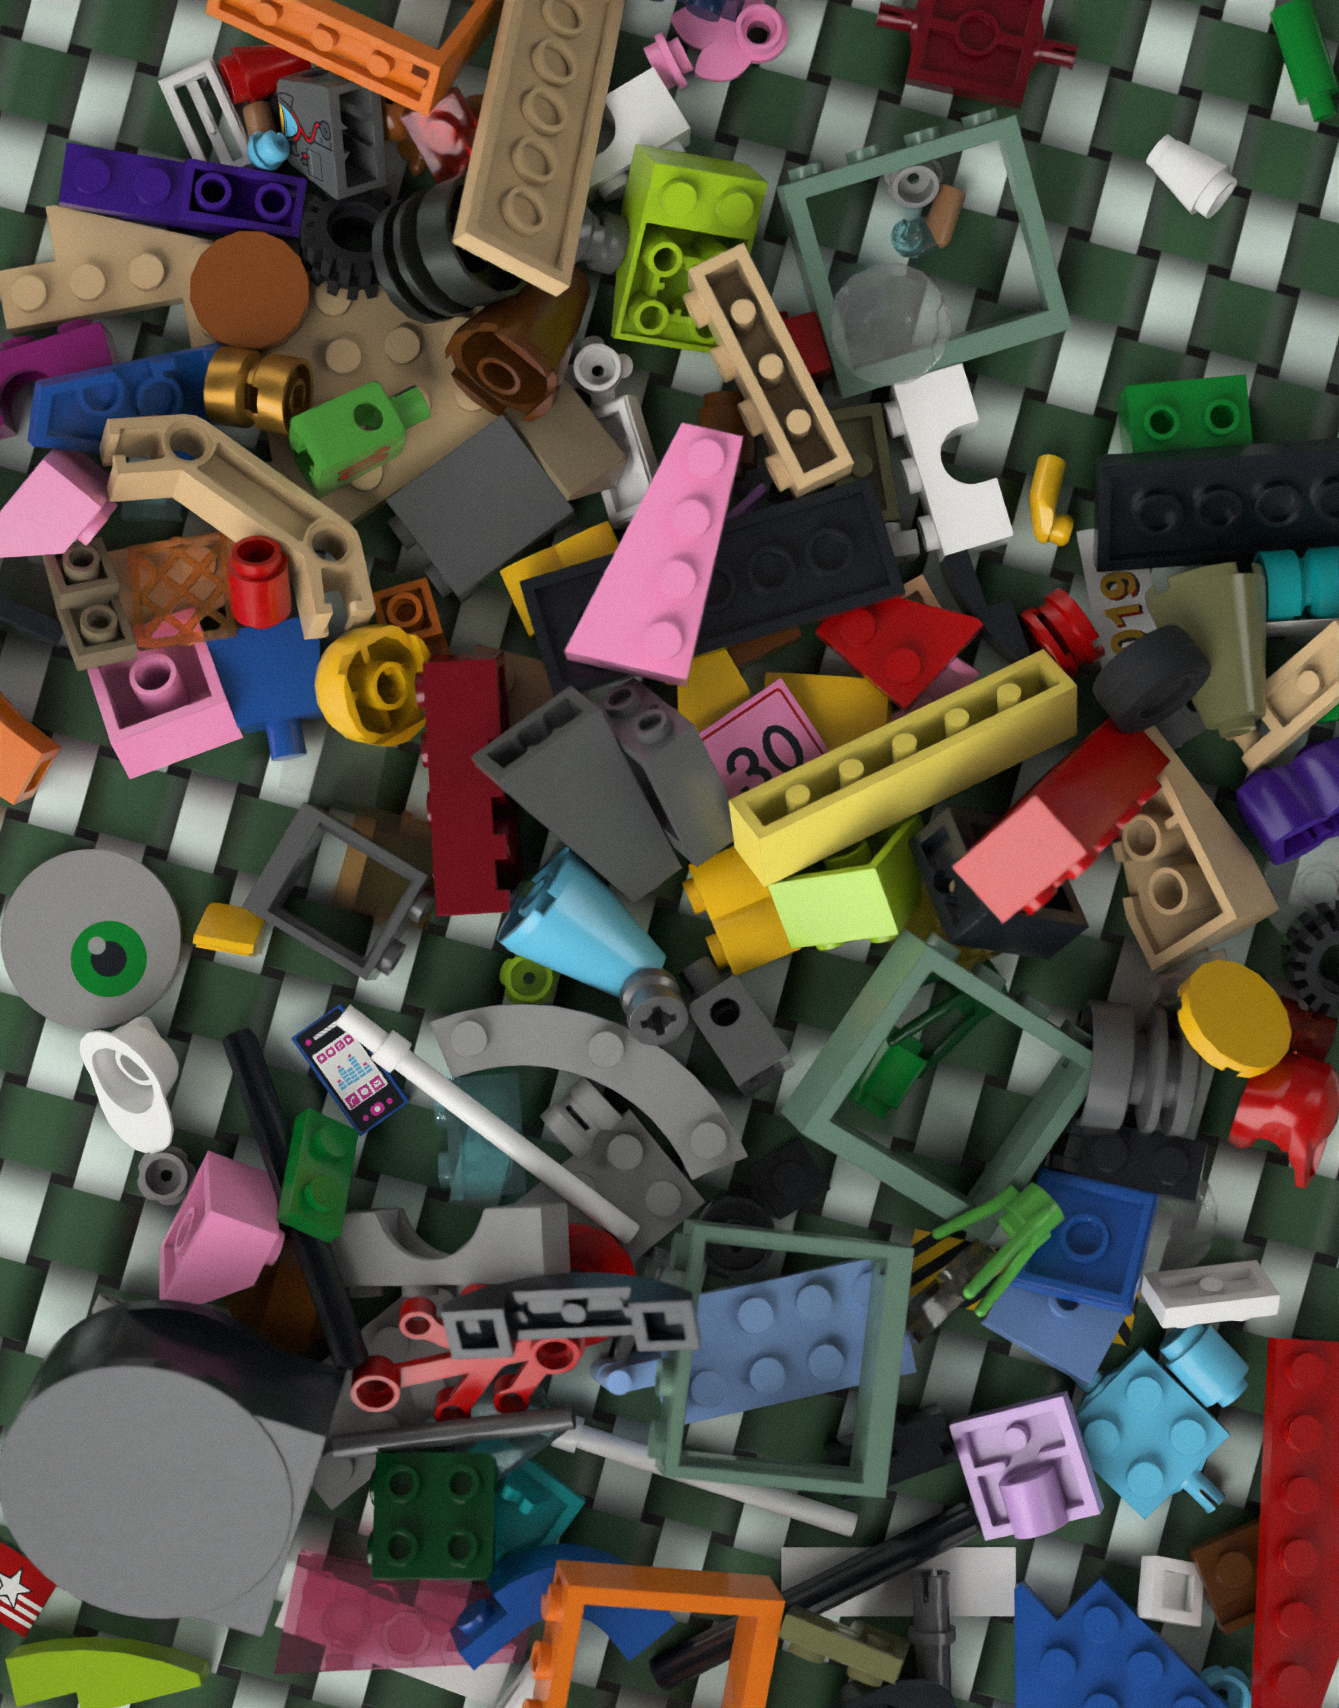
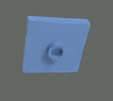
(1056, 1330)

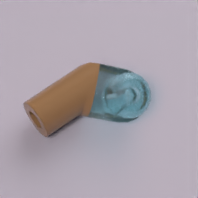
(930, 231)

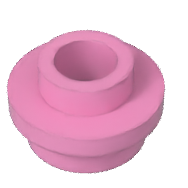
(669, 61)

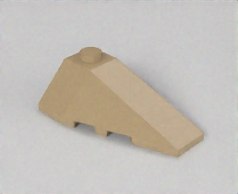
(1186, 870)

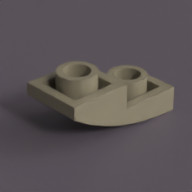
(89, 605)

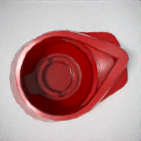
(1293, 1108)

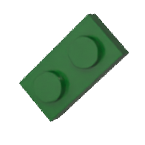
(318, 1175)

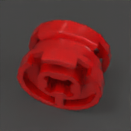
(1061, 631)

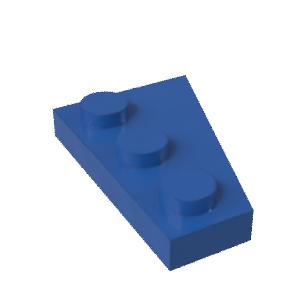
(74, 407)

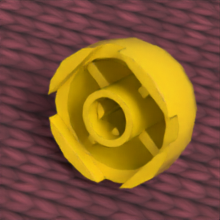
(369, 684)

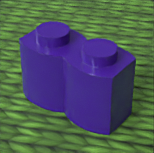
(1294, 803)

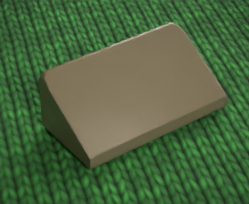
(571, 445)

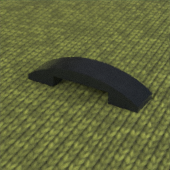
(570, 1306)

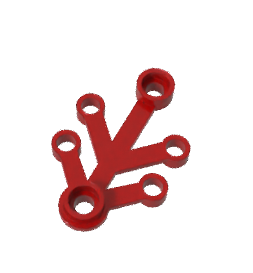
(378, 1382)

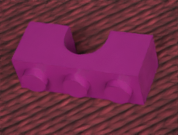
(72, 350)

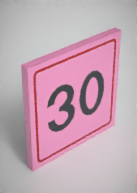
(761, 740)

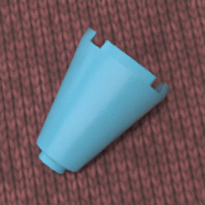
(578, 927)

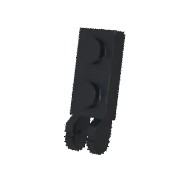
(1135, 1160)

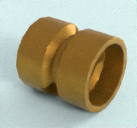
(257, 390)

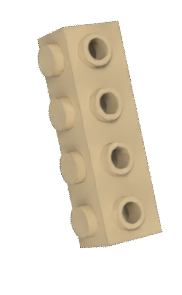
(769, 372)

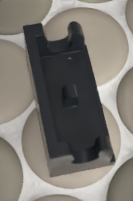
(917, 1447)

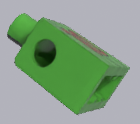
(333, 446)

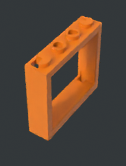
(363, 47)
(658, 1588)

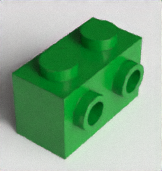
(1185, 414)

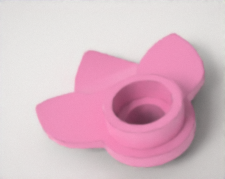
(725, 43)

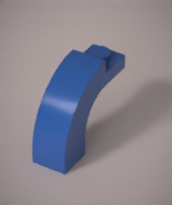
(516, 1605)

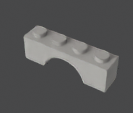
(509, 1245)

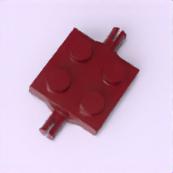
(976, 46)

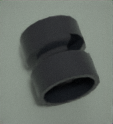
(736, 1209)

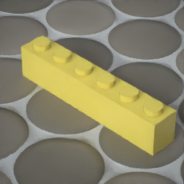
(903, 767)

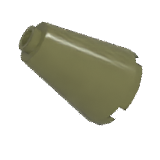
(1228, 624)

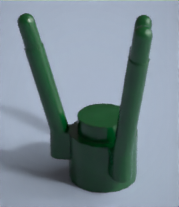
(956, 999)

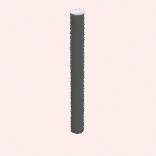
(454, 1432)

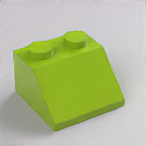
(853, 893)

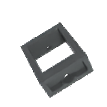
(671, 770)
(289, 862)

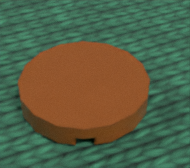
(250, 291)

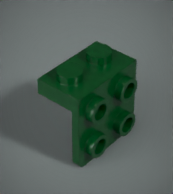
(433, 1516)

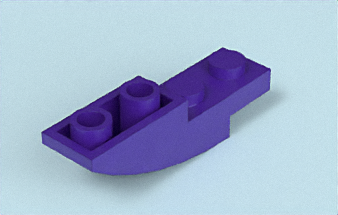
(181, 194)

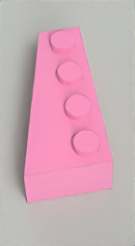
(660, 577)

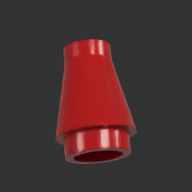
(254, 71)

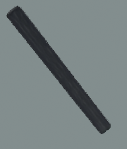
(314, 1255)
(826, 1590)

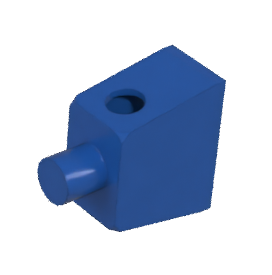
(271, 682)

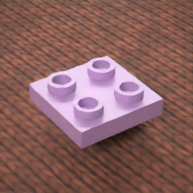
(1026, 1467)

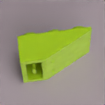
(678, 216)

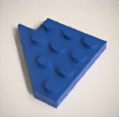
(1099, 1656)

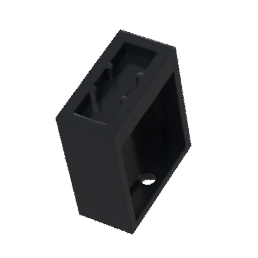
(965, 916)

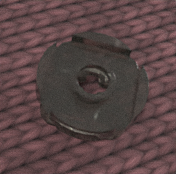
(937, 1301)

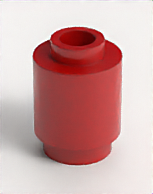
(259, 582)

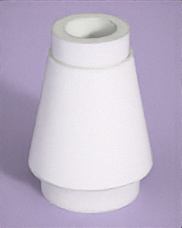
(1192, 176)

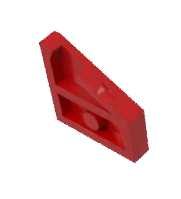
(899, 645)

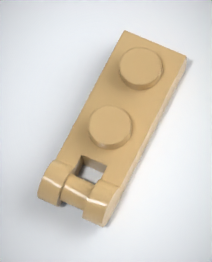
(1295, 699)

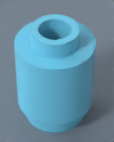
(1205, 1364)

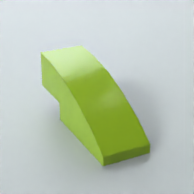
(101, 1671)

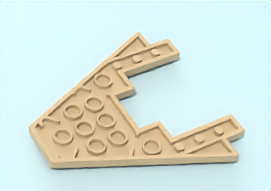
(127, 267)

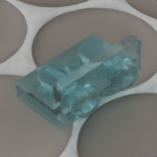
(473, 1163)

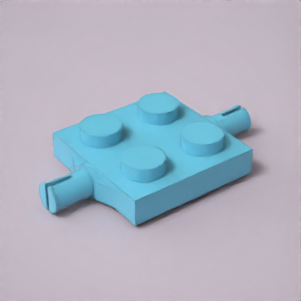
(1148, 1434)

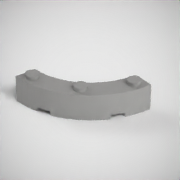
(605, 1053)

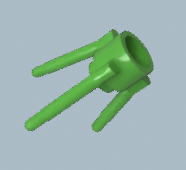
(1028, 1223)

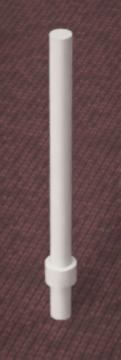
(393, 1052)
(766, 1498)

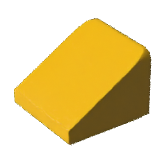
(230, 930)

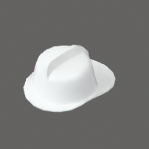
(132, 1079)

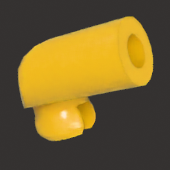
(1044, 499)

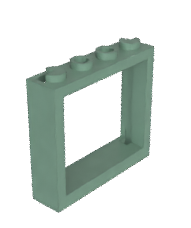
(920, 148)
(865, 1029)
(878, 1373)

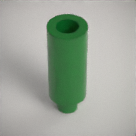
(1306, 57)

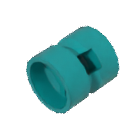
(1301, 585)

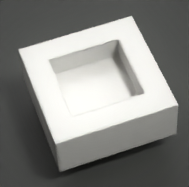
(1170, 1591)

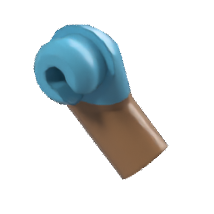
(265, 145)

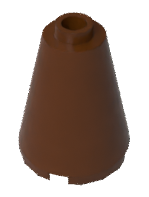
(519, 348)

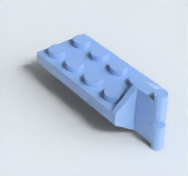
(767, 1342)

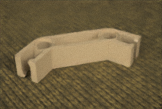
(242, 500)

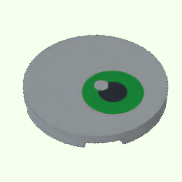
(92, 939)

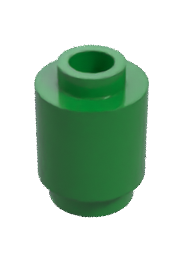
(889, 1076)

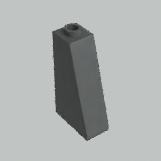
(580, 787)

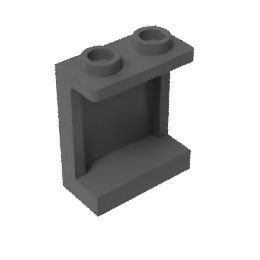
(478, 509)

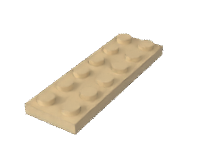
(538, 137)

